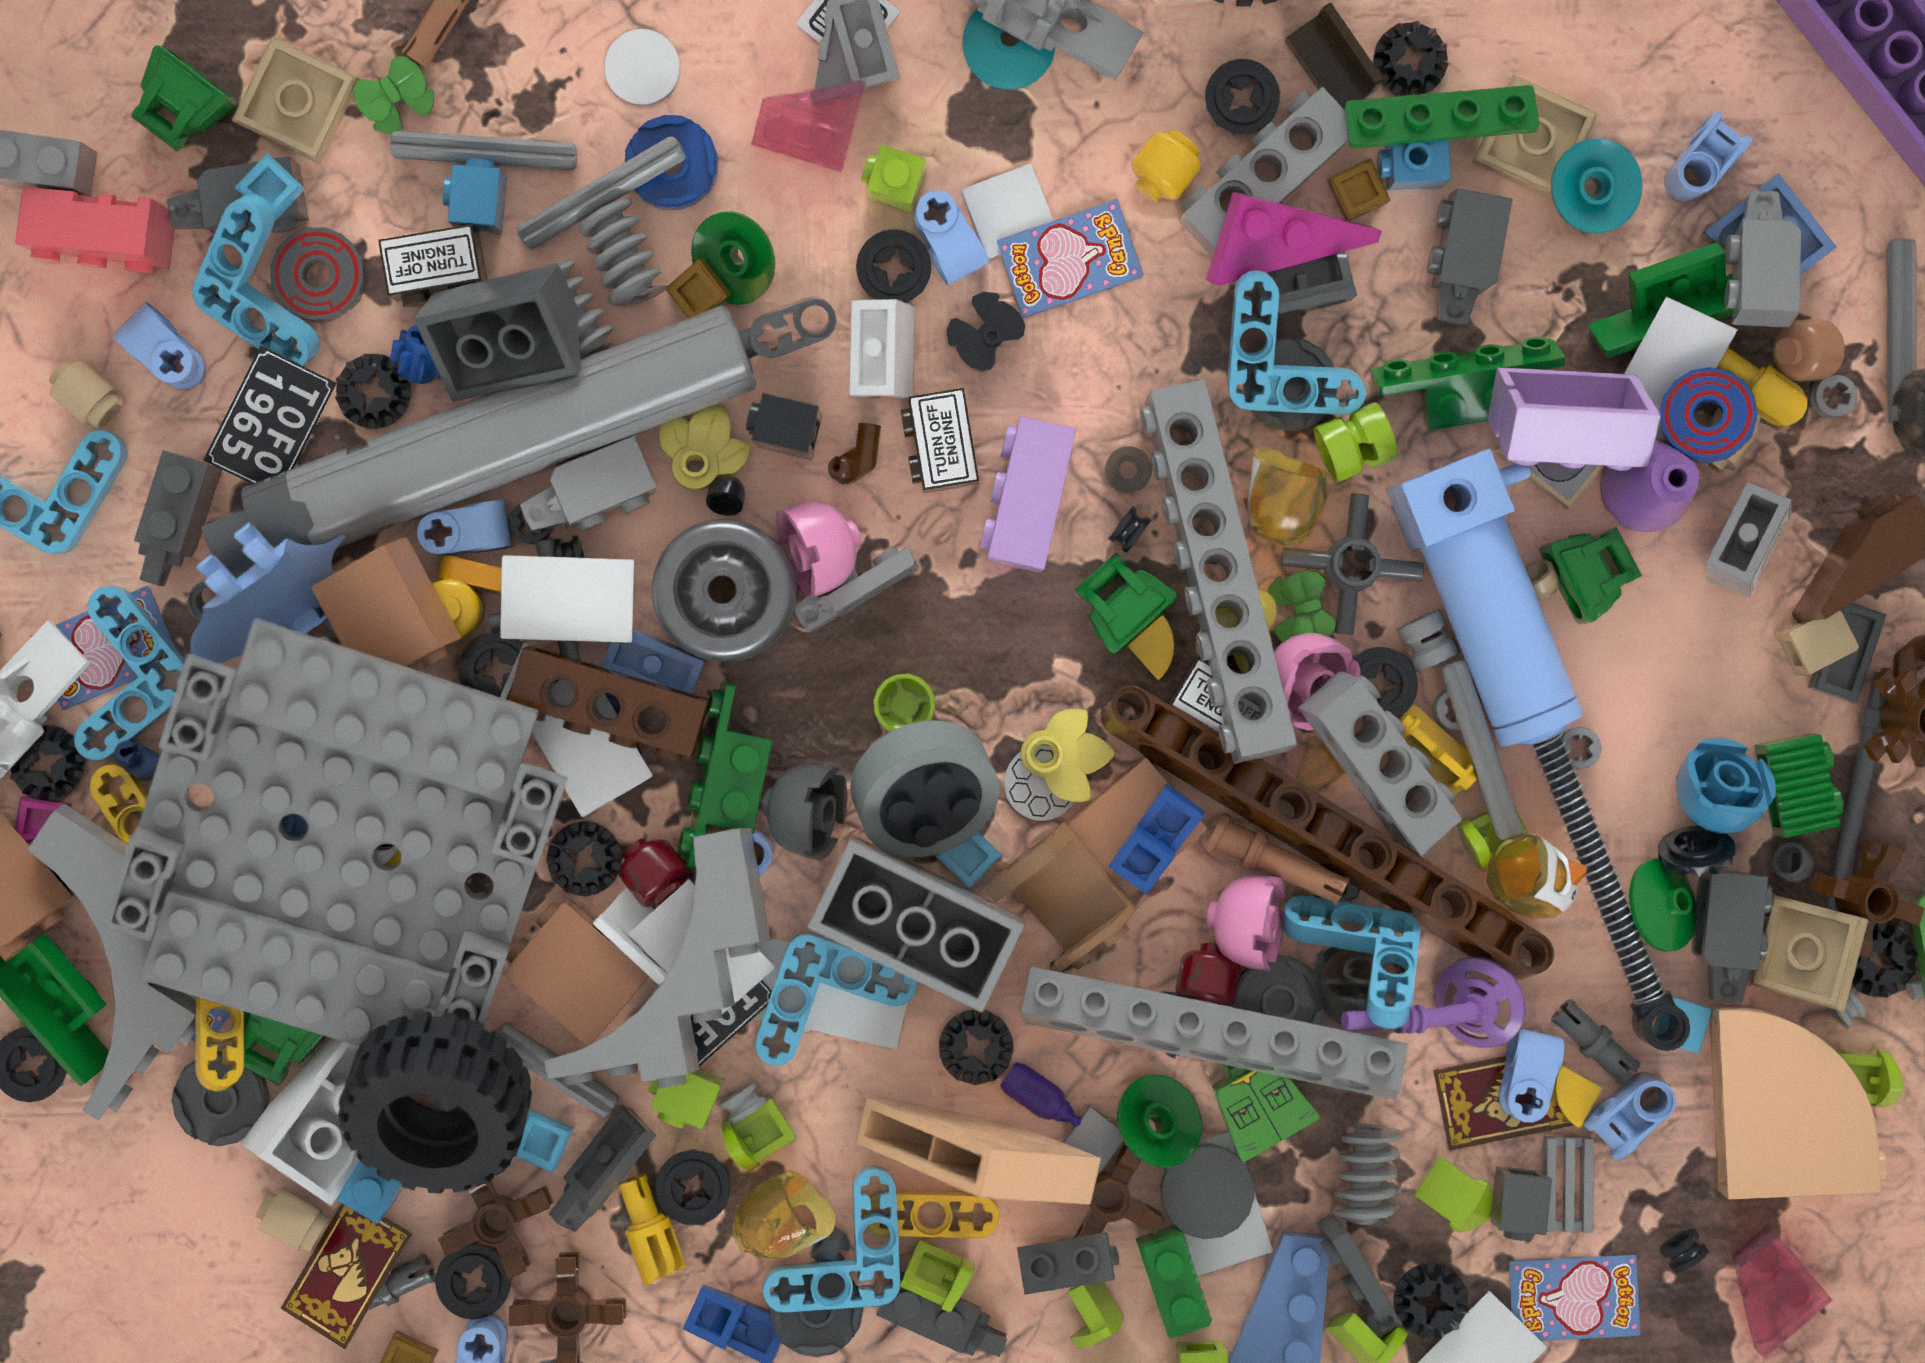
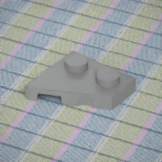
(855, 45)

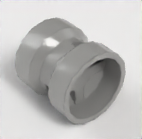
(1433, 649)

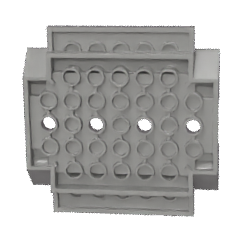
(314, 920)

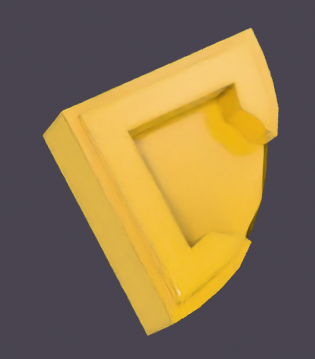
(1154, 647)
(1575, 1095)

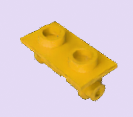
(1447, 757)

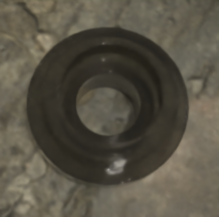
(1132, 455)

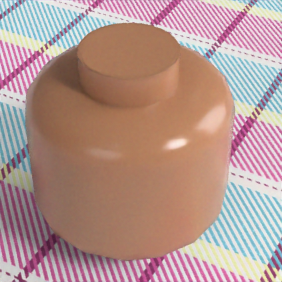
(1808, 350)

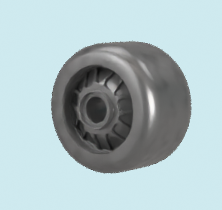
(763, 590)

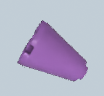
(1651, 495)

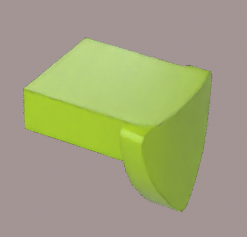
(1480, 838)
(1877, 1075)
(757, 1135)
(1456, 1196)
(937, 1275)
(1098, 1311)
(1362, 1341)

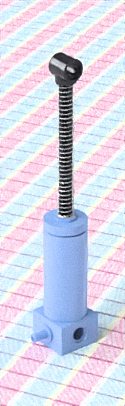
(1523, 680)

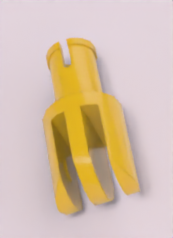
(1776, 396)
(650, 1232)

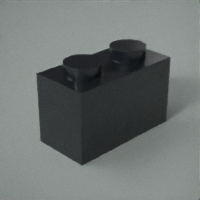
(784, 425)

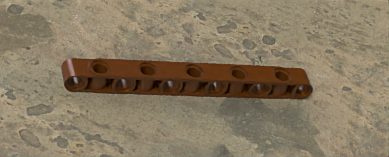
(1326, 833)

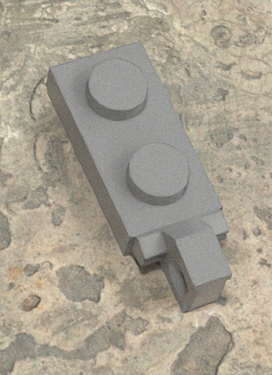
(889, 569)

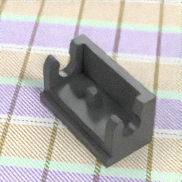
(1310, 285)

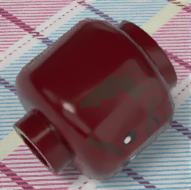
(652, 871)
(1208, 976)

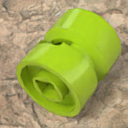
(1360, 441)
(903, 701)

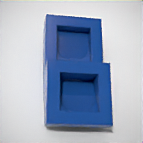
(1156, 838)
(733, 1324)

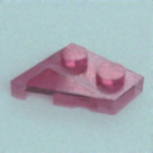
(811, 123)
(1775, 1290)

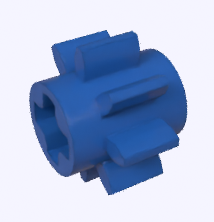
(413, 357)

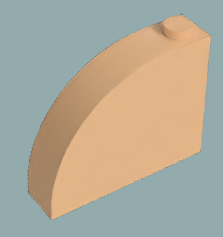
(1787, 1111)
(978, 1153)

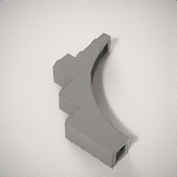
(144, 1012)
(660, 1035)

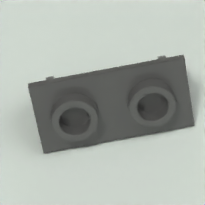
(1067, 1263)

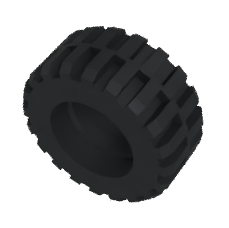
(445, 1061)

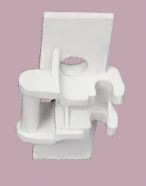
(53, 667)

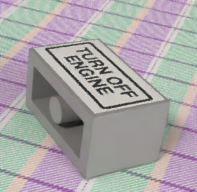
(1748, 539)

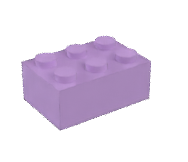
(1573, 418)
(1028, 493)

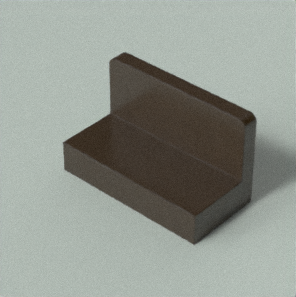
(1334, 57)

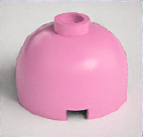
(819, 545)
(1306, 665)
(1249, 921)

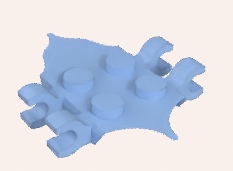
(271, 590)

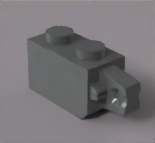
(216, 190)
(1468, 251)
(174, 514)
(1731, 930)

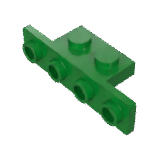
(1441, 116)
(1691, 279)
(1462, 384)
(729, 778)
(54, 1006)

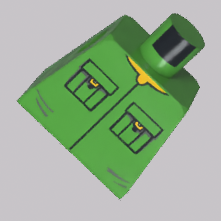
(1260, 1109)

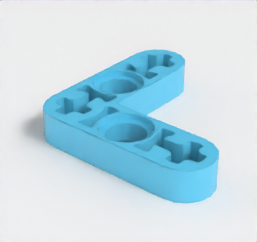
(234, 284)
(1273, 376)
(42, 513)
(147, 685)
(1383, 945)
(823, 972)
(866, 1258)

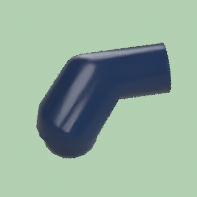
(136, 759)

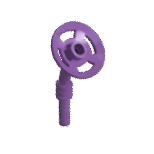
(1467, 1008)

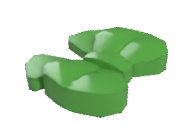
(404, 82)
(1304, 592)

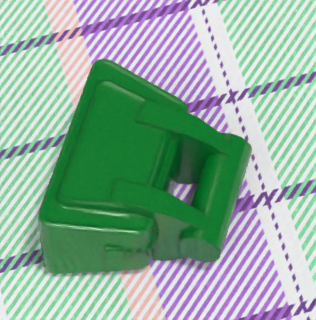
(184, 92)
(1585, 574)
(1129, 607)
(287, 1041)

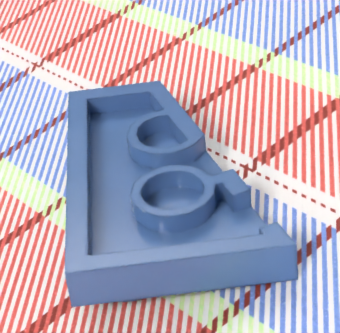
(1289, 1305)

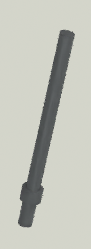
(1858, 790)

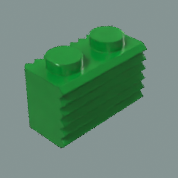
(1803, 785)
(1174, 1281)

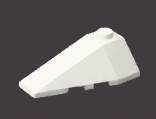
(302, 1127)

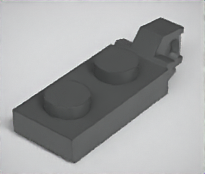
(601, 1167)
(1360, 1281)
(959, 1330)

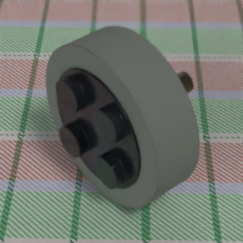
(924, 788)

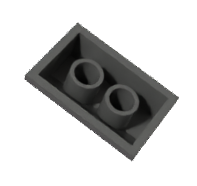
(502, 332)

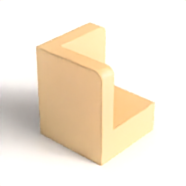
(1817, 643)

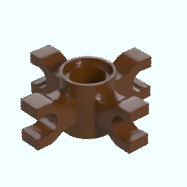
(1900, 718)
(1870, 893)
(1128, 1207)
(506, 1242)
(603, 1311)

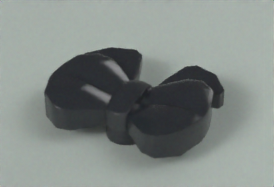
(1000, 324)

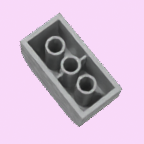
(917, 923)

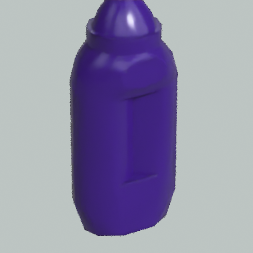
(1038, 1094)

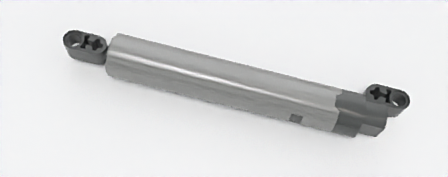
(506, 435)

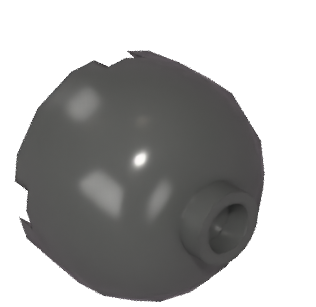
(804, 809)

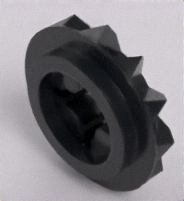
(1239, 75)
(1402, 78)
(881, 249)
(382, 410)
(480, 654)
(1396, 669)
(65, 772)
(1706, 850)
(605, 853)
(1888, 980)
(981, 1025)
(26, 1085)
(701, 1207)
(1420, 1282)
(451, 1284)

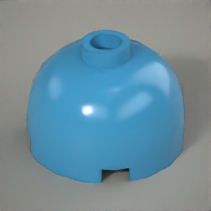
(1724, 786)

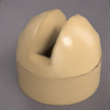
(1543, 578)

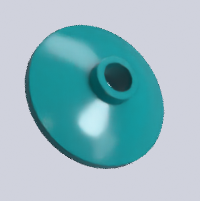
(998, 64)
(1616, 180)

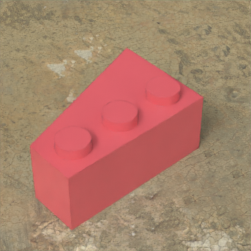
(95, 229)

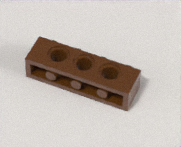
(683, 710)

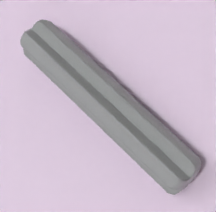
(590, 1093)

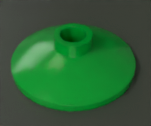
(718, 243)
(1662, 906)
(1173, 1113)

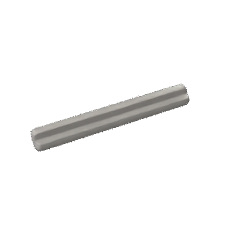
(499, 150)
(601, 192)
(1900, 316)
(1481, 749)

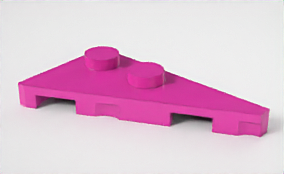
(1277, 236)

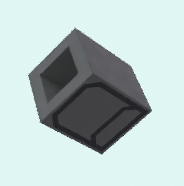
(1521, 1202)

